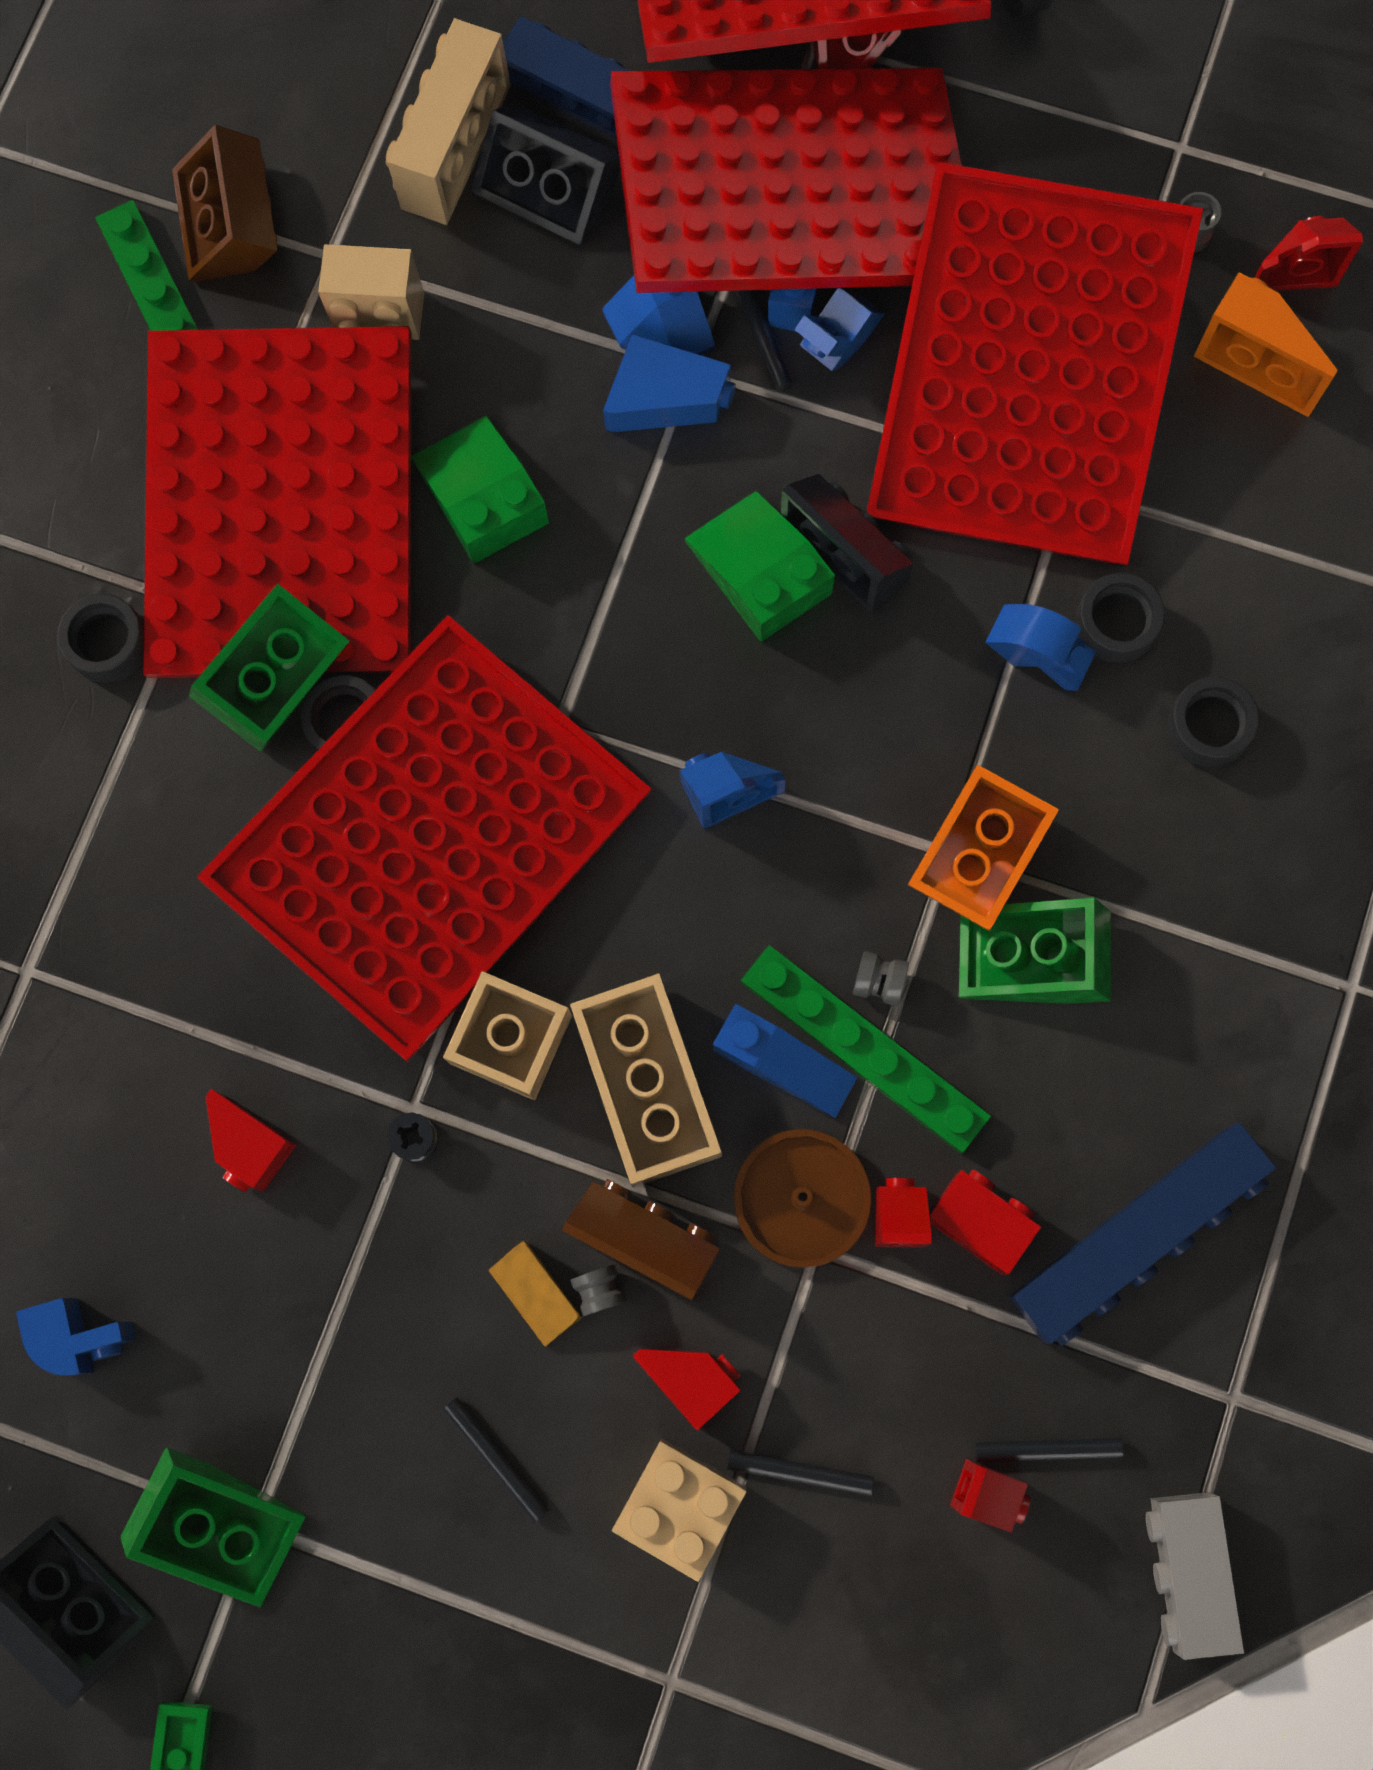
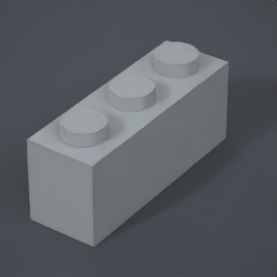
(1194, 1576)

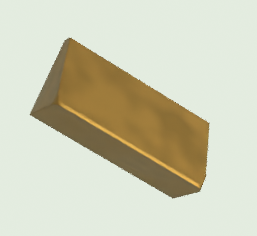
(535, 1293)

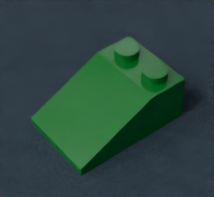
(481, 489)
(762, 564)
(268, 668)
(1039, 954)
(210, 1528)

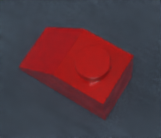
(244, 1144)
(902, 1214)
(691, 1381)
(990, 1496)

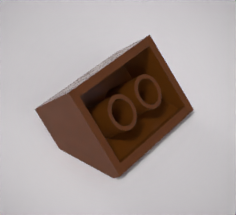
(224, 206)
(643, 1238)

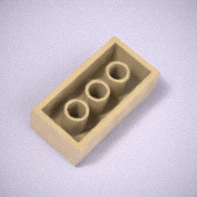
(448, 121)
(646, 1080)

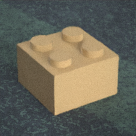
(371, 287)
(508, 1035)
(679, 1509)

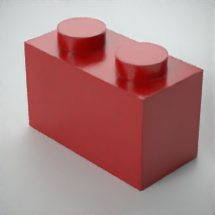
(983, 1221)

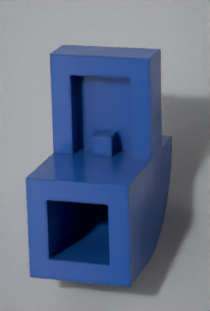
(839, 328)
(1044, 640)
(58, 1341)

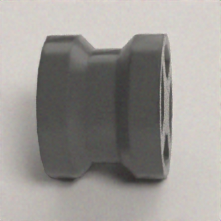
(598, 1290)

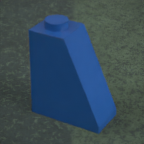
(666, 388)

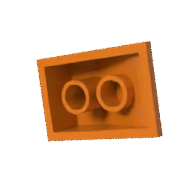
(1266, 346)
(983, 847)

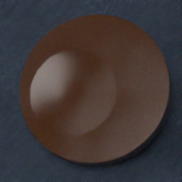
(802, 1198)

